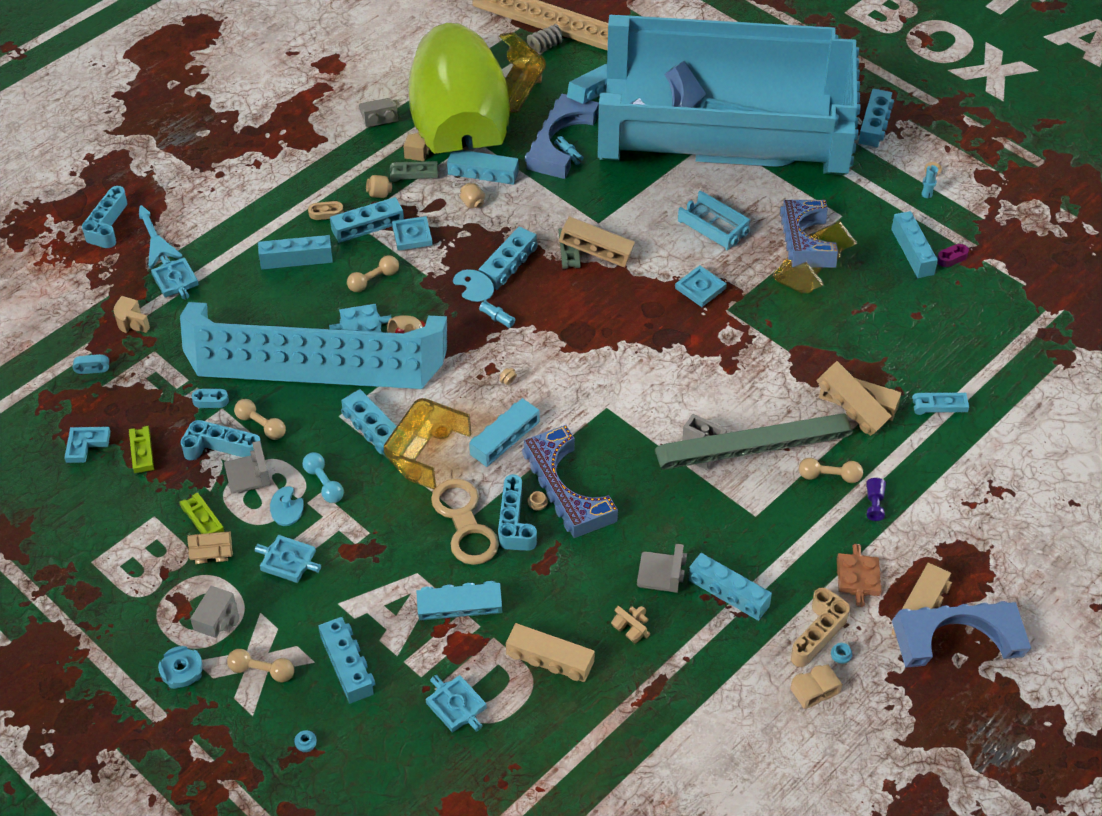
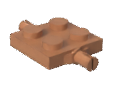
(858, 575)

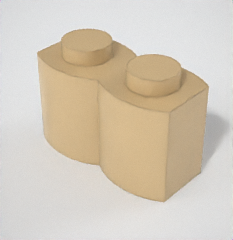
(816, 686)

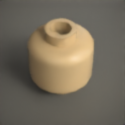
(378, 186)
(472, 195)

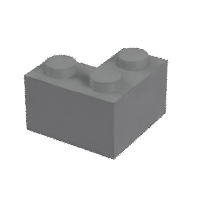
(699, 427)
(215, 612)

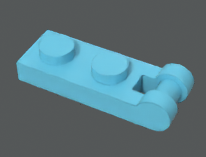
(940, 402)

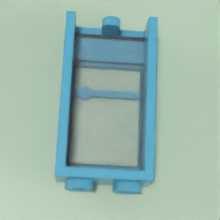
(715, 220)

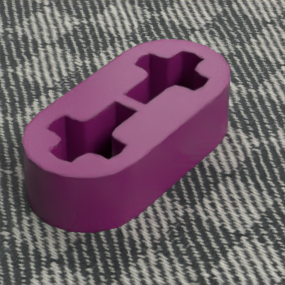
(955, 253)

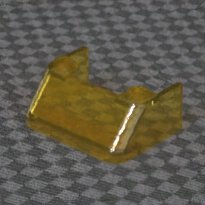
(525, 71)
(802, 276)
(411, 435)

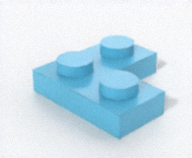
(83, 437)

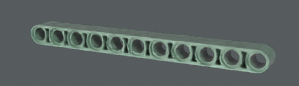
(753, 441)

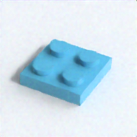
(412, 233)
(700, 286)

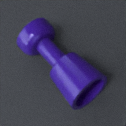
(875, 493)

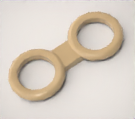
(465, 521)

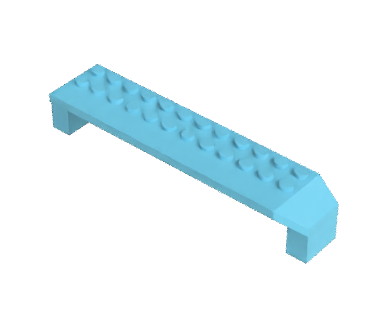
(312, 354)

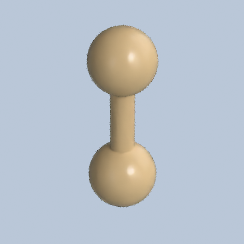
(357, 281)
(273, 428)
(850, 471)
(280, 670)

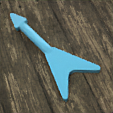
(158, 245)

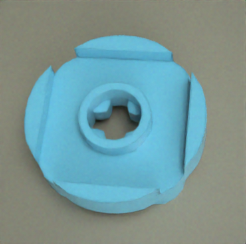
(186, 676)

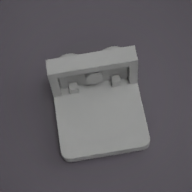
(378, 112)
(662, 570)

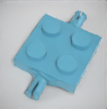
(174, 277)
(360, 319)
(287, 558)
(456, 703)

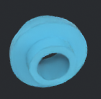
(844, 649)
(308, 745)

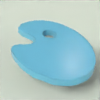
(478, 289)
(287, 511)

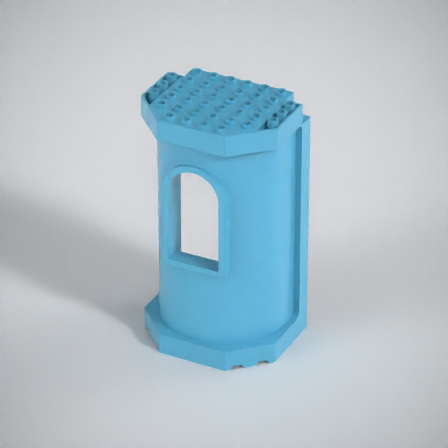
(790, 70)

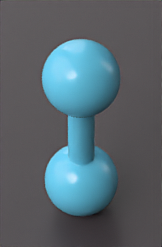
(332, 490)

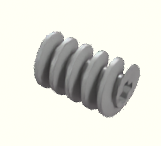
(545, 38)

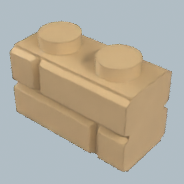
(210, 546)

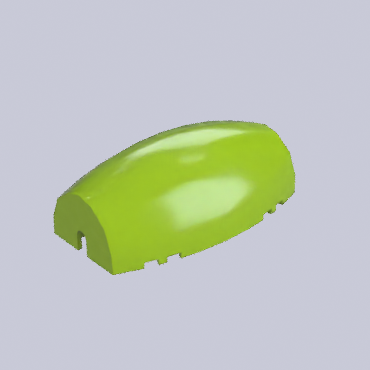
(457, 90)

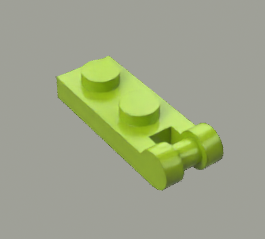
(141, 449)
(201, 515)

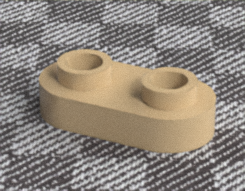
(324, 210)

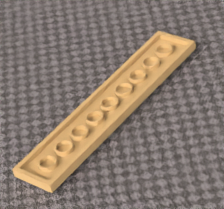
(544, 15)

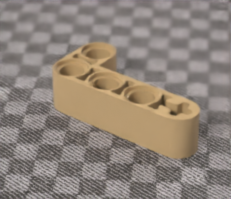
(827, 617)

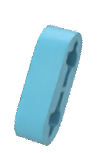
(91, 364)
(210, 398)

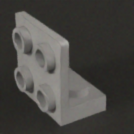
(248, 471)

